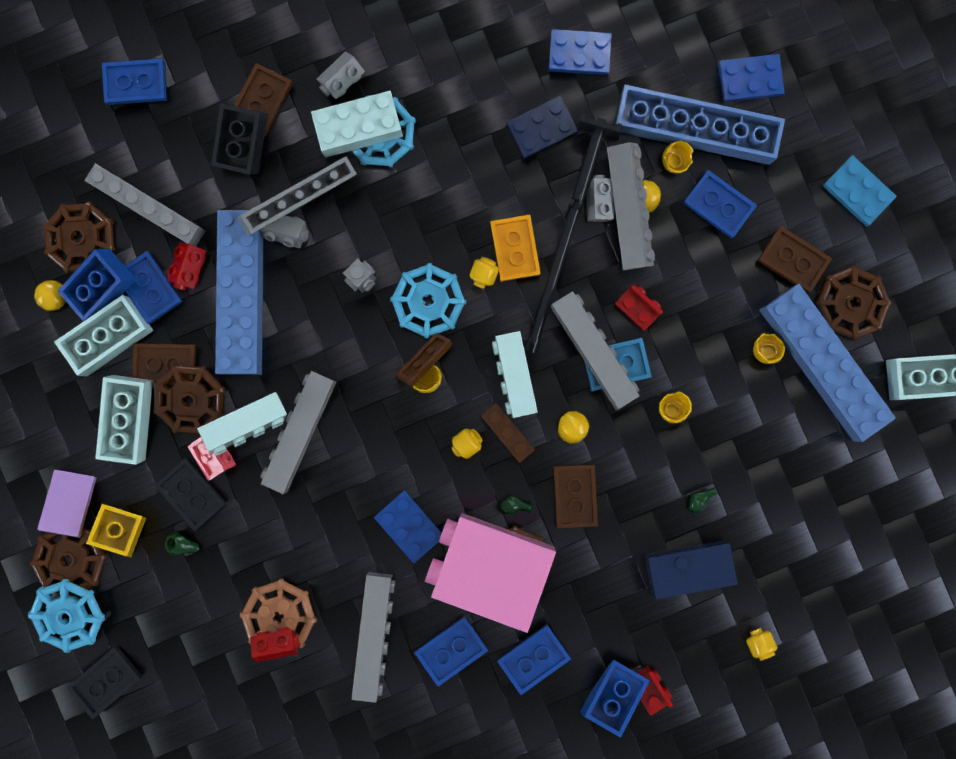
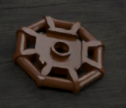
(73, 225)
(841, 302)
(185, 388)
(58, 569)

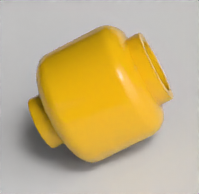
(484, 272)
(466, 443)
(761, 644)

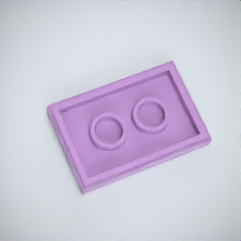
(67, 503)

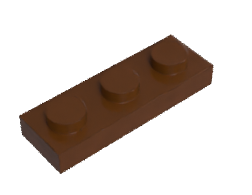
(424, 359)
(507, 432)

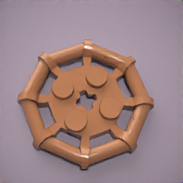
(278, 604)

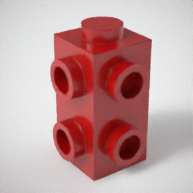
(186, 266)
(274, 645)

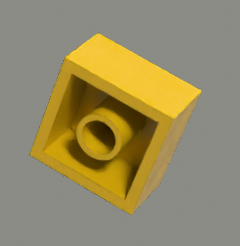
(116, 530)

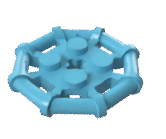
(385, 147)
(432, 311)
(73, 608)

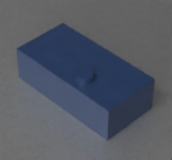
(690, 569)

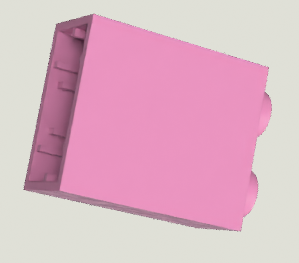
(491, 571)

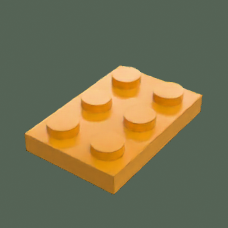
(515, 248)

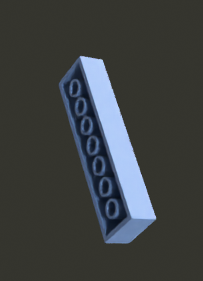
(700, 124)
(238, 297)
(827, 364)

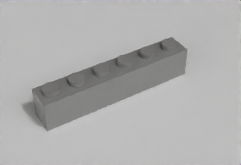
(296, 196)
(144, 205)
(630, 206)
(594, 350)
(298, 432)
(372, 637)

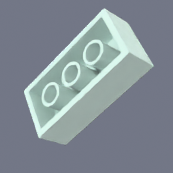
(357, 124)
(103, 336)
(515, 373)
(921, 377)
(124, 419)
(243, 423)

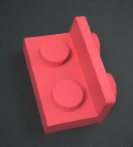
(210, 464)

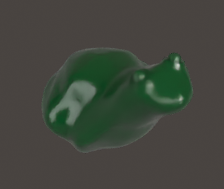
(699, 500)
(512, 505)
(177, 545)

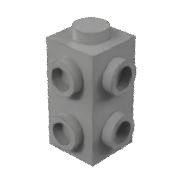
(340, 75)
(600, 200)
(286, 230)
(360, 276)

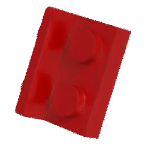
(639, 307)
(654, 696)

